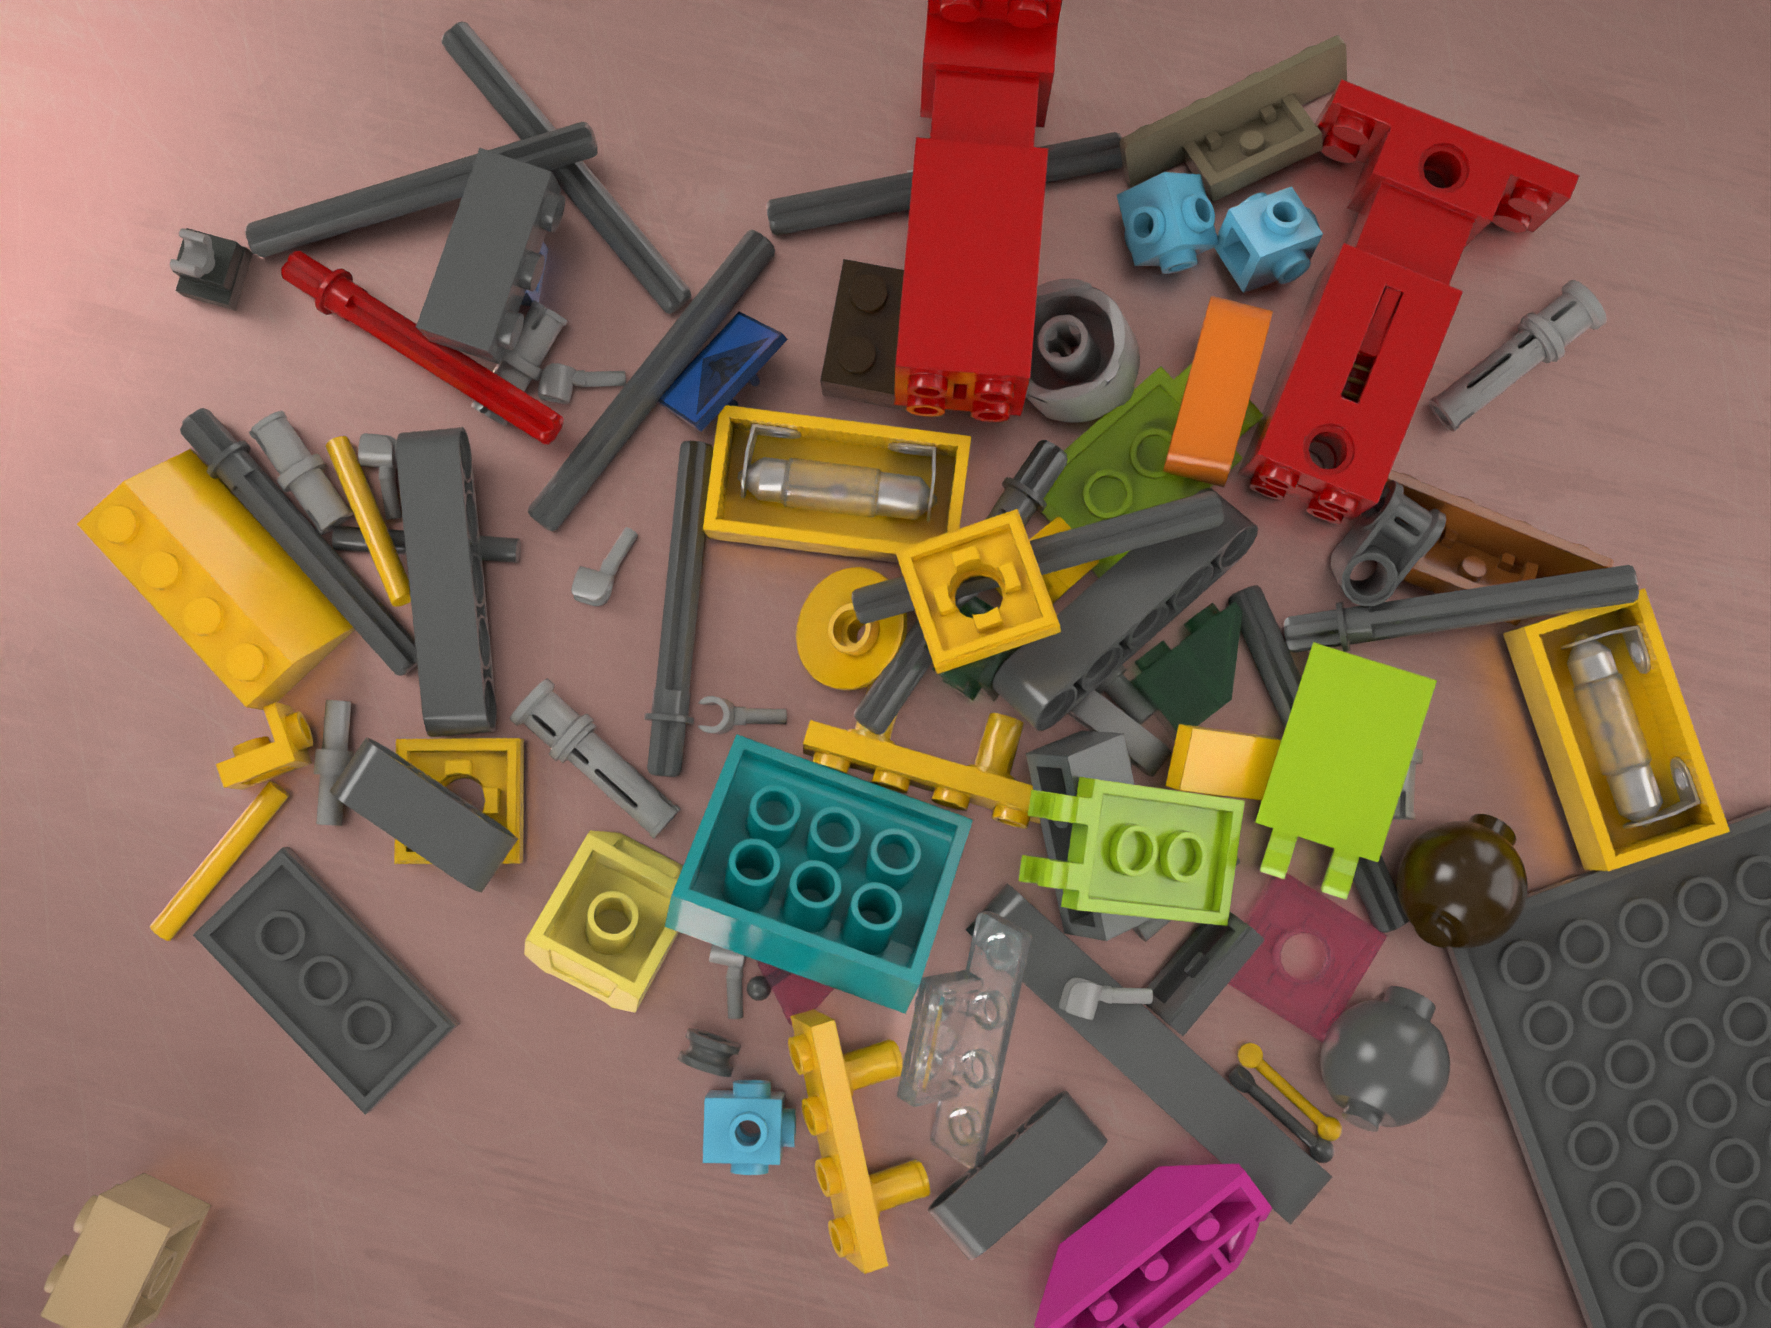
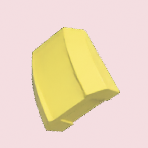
(608, 920)

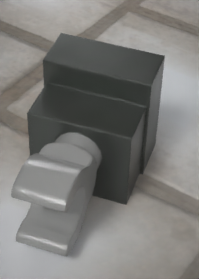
(211, 268)

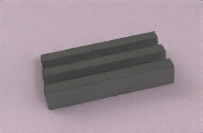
(1201, 971)

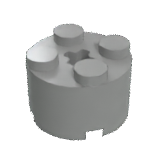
(1102, 366)

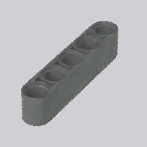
(446, 582)
(1119, 618)

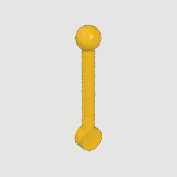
(1251, 1056)

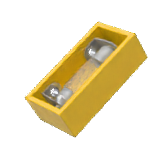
(832, 483)
(1616, 733)

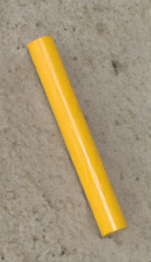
(369, 520)
(219, 861)

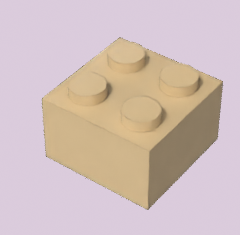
(124, 1255)

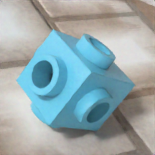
(1168, 221)
(1268, 239)
(730, 1143)

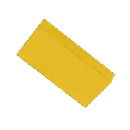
(1221, 762)

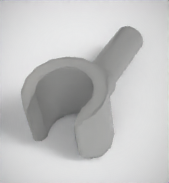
(558, 381)
(380, 452)
(596, 586)
(741, 715)
(733, 978)
(1082, 996)

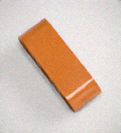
(1217, 391)

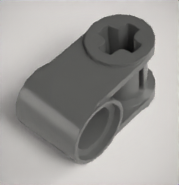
(1389, 541)

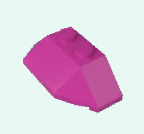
(1154, 1249)

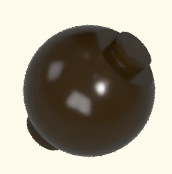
(1463, 882)

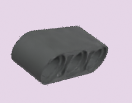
(423, 815)
(1017, 1175)

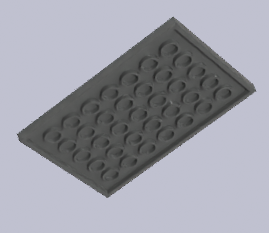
(1641, 1077)

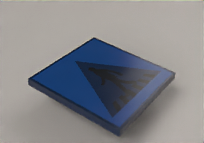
(722, 370)

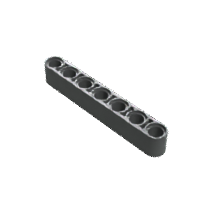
(1166, 1067)

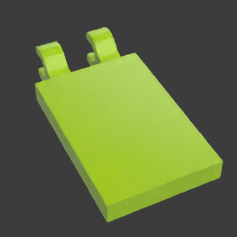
(1122, 460)
(1342, 762)
(1141, 851)

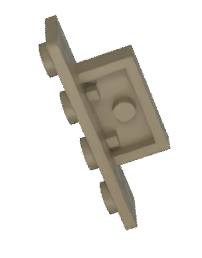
(1243, 128)

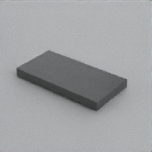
(326, 979)

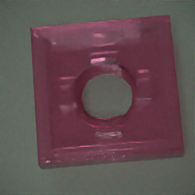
(1350, 947)

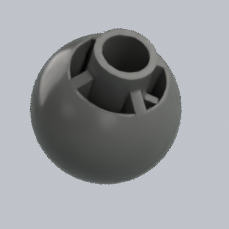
(1386, 1060)

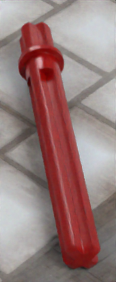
(339, 295)

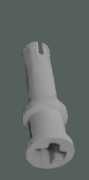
(1538, 339)
(573, 740)

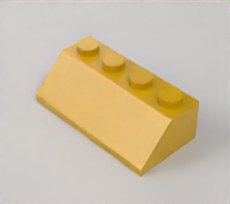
(217, 578)

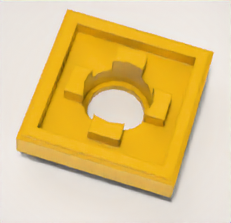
(989, 549)
(491, 763)

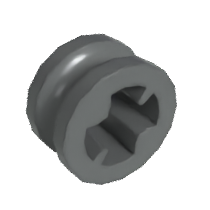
(709, 1052)

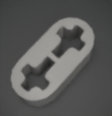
(1101, 715)

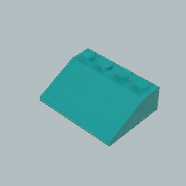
(819, 874)

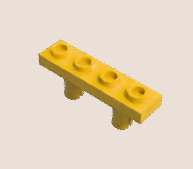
(952, 784)
(832, 1118)

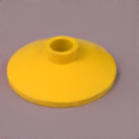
(830, 629)

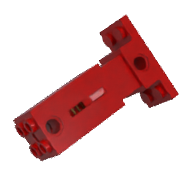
(976, 209)
(1385, 295)

